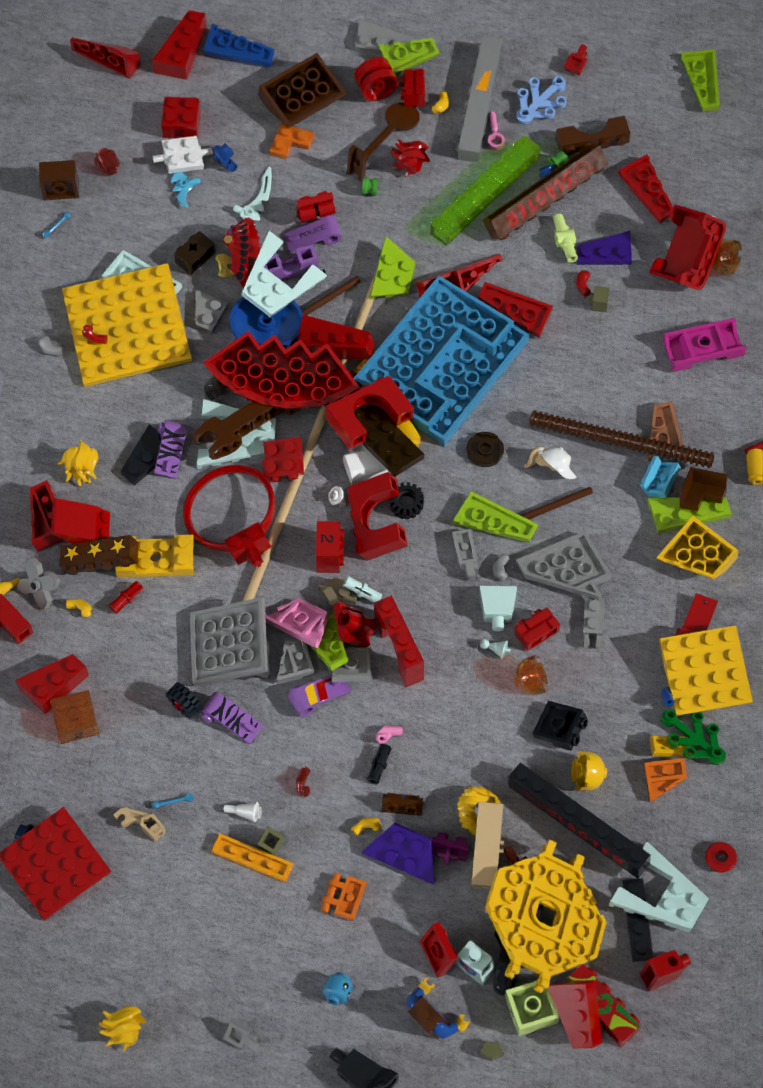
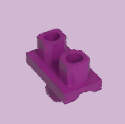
(450, 849)

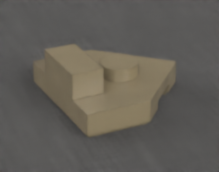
(335, 592)

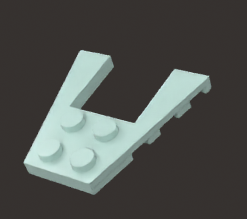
(267, 290)
(252, 443)
(678, 905)

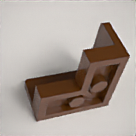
(701, 486)

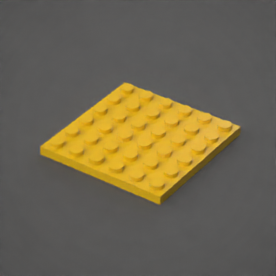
(138, 317)

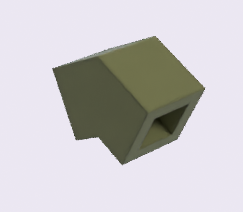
(491, 1051)

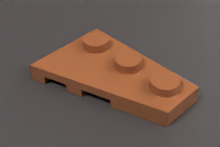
(665, 426)

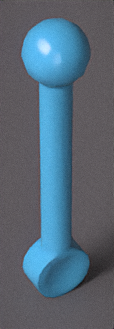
(67, 215)
(189, 797)

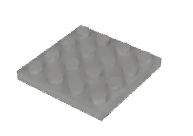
(228, 642)

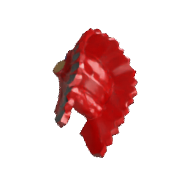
(244, 248)

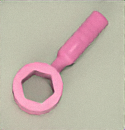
(493, 124)

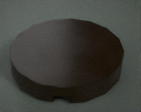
(485, 449)

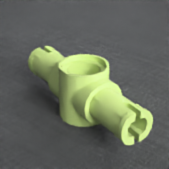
(565, 238)

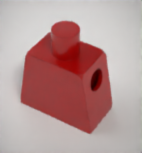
(663, 969)

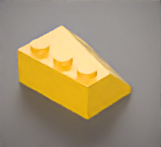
(699, 550)

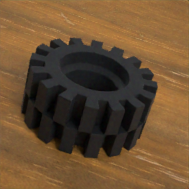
(407, 511)

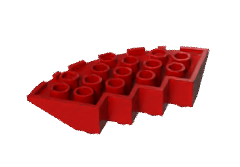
(280, 375)

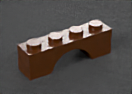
(573, 141)

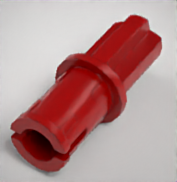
(125, 597)

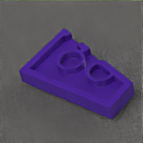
(606, 251)

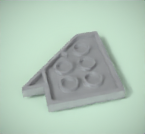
(567, 566)

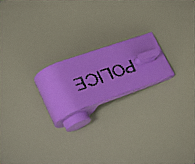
(323, 229)

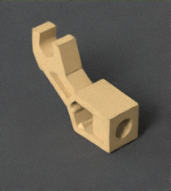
(141, 818)

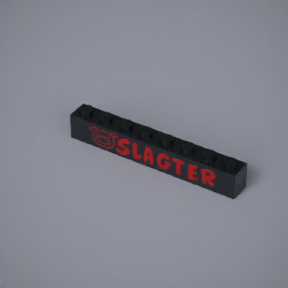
(579, 820)

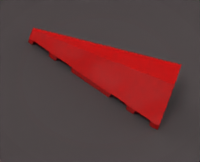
(462, 276)

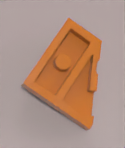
(663, 776)

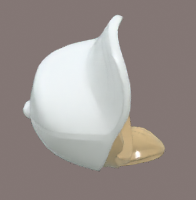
(554, 458)

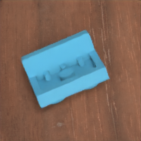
(659, 478)

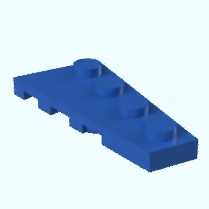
(232, 47)

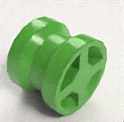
(558, 160)
(370, 186)

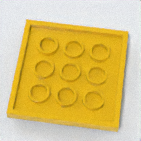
(705, 670)

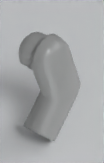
(498, 567)

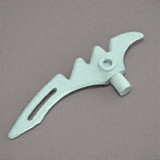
(256, 205)

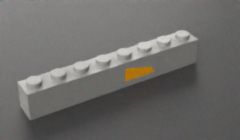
(480, 99)

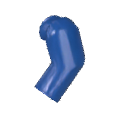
(667, 696)

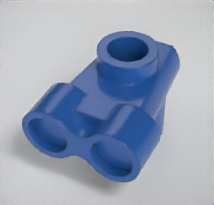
(223, 155)

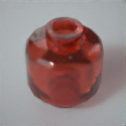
(107, 161)

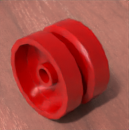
(376, 79)

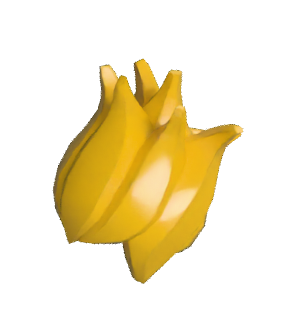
(80, 462)
(122, 1026)

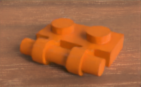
(349, 899)

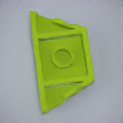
(393, 272)

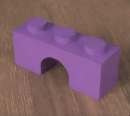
(295, 266)

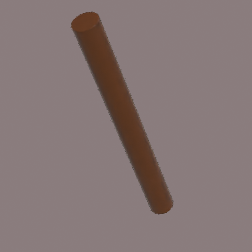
(333, 294)
(558, 503)

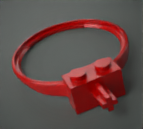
(246, 543)

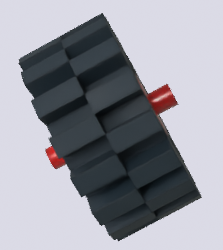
(183, 700)

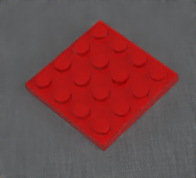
(54, 863)

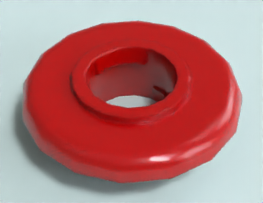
(727, 850)

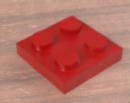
(438, 949)

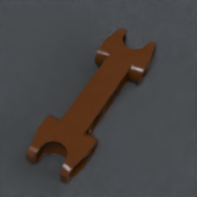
(228, 432)

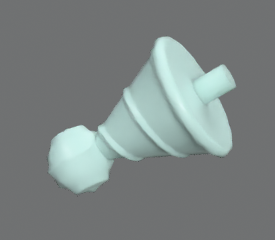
(499, 648)

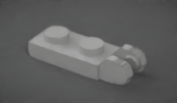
(593, 620)

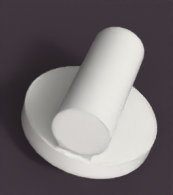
(336, 496)

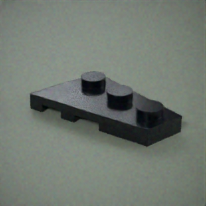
(143, 456)

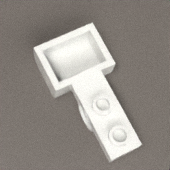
(361, 465)

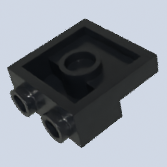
(561, 725)

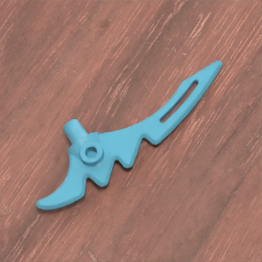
(184, 185)

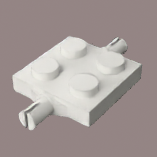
(182, 154)

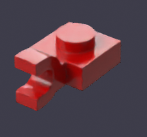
(577, 62)

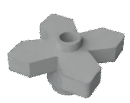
(39, 583)

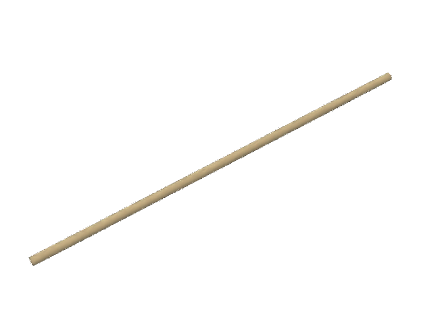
(294, 484)

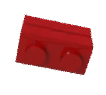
(414, 87)
(536, 628)

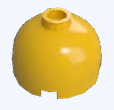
(588, 771)

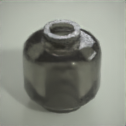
(215, 390)

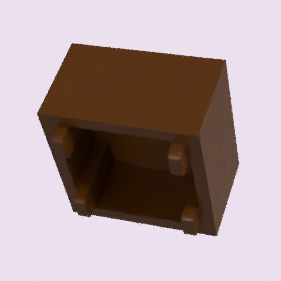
(59, 180)

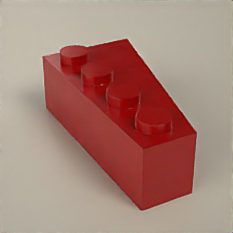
(181, 47)
(342, 339)

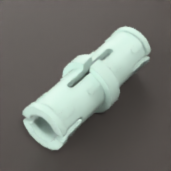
(373, 595)

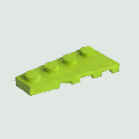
(702, 73)
(670, 517)
(492, 518)

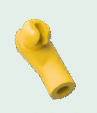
(442, 104)
(81, 605)
(368, 822)

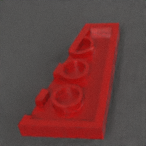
(643, 181)
(523, 310)

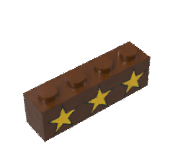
(99, 554)

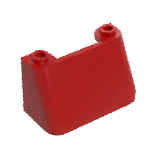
(691, 248)

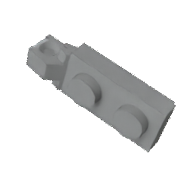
(465, 552)

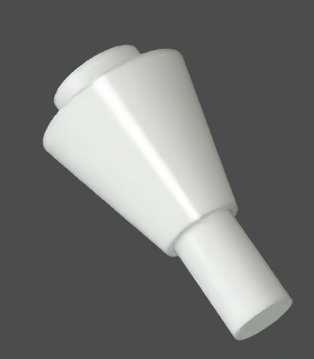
(250, 811)

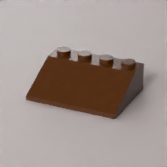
(301, 91)

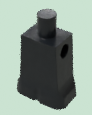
(361, 1071)

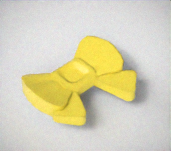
(223, 261)

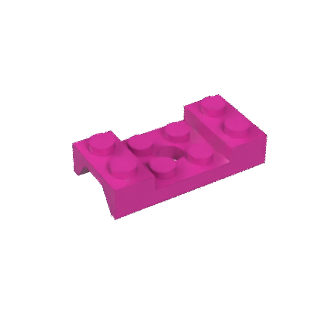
(685, 348)

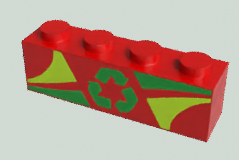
(612, 1012)

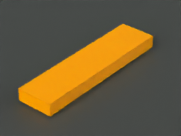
(252, 858)

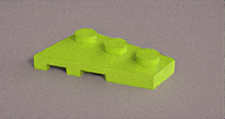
(409, 54)
(331, 647)

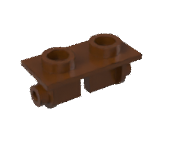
(394, 804)

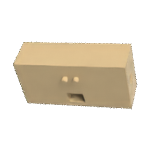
(487, 844)

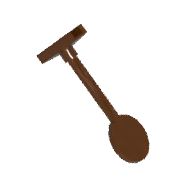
(398, 118)

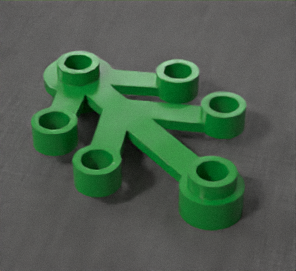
(694, 738)

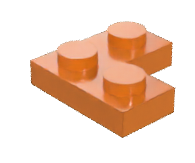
(290, 137)

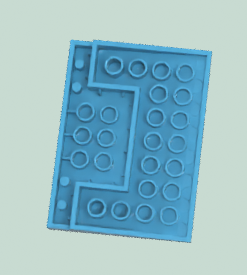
(445, 357)

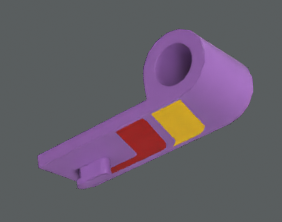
(308, 696)

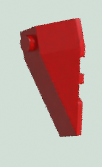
(115, 57)

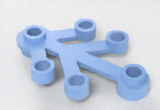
(540, 101)

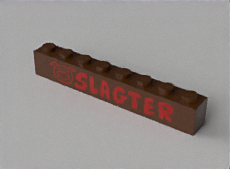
(545, 192)

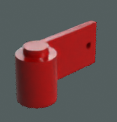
(698, 615)

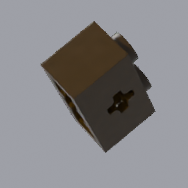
(194, 252)

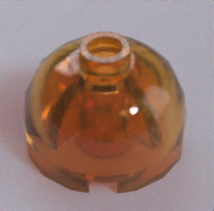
(727, 257)
(531, 676)

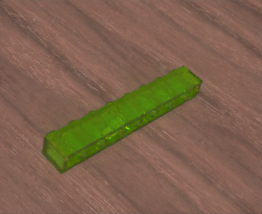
(484, 190)

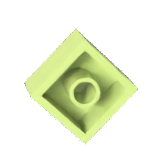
(531, 1009)

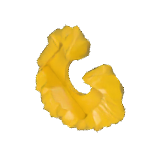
(467, 804)

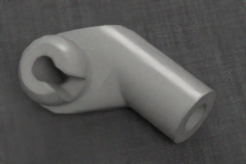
(48, 348)

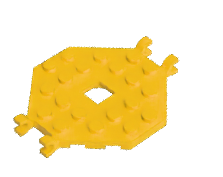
(530, 943)

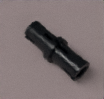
(379, 764)

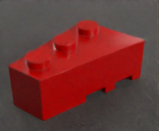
(52, 681)

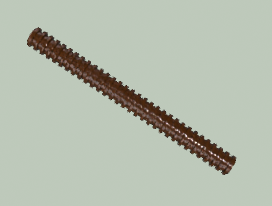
(622, 439)

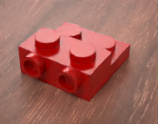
(283, 459)

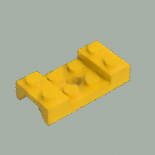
(174, 561)

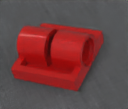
(308, 206)
(353, 625)

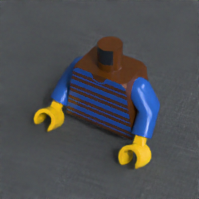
(429, 1016)

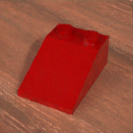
(79, 521)

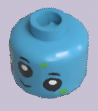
(337, 988)

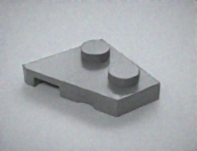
(208, 311)
(294, 661)

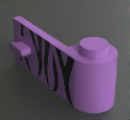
(171, 448)
(231, 716)

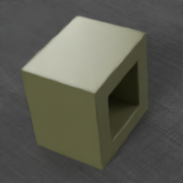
(599, 299)
(274, 846)

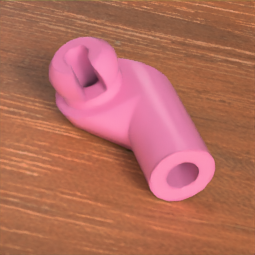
(387, 732)

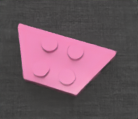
(300, 621)

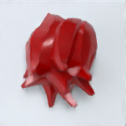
(410, 156)

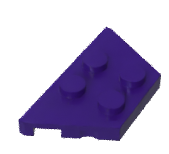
(405, 851)

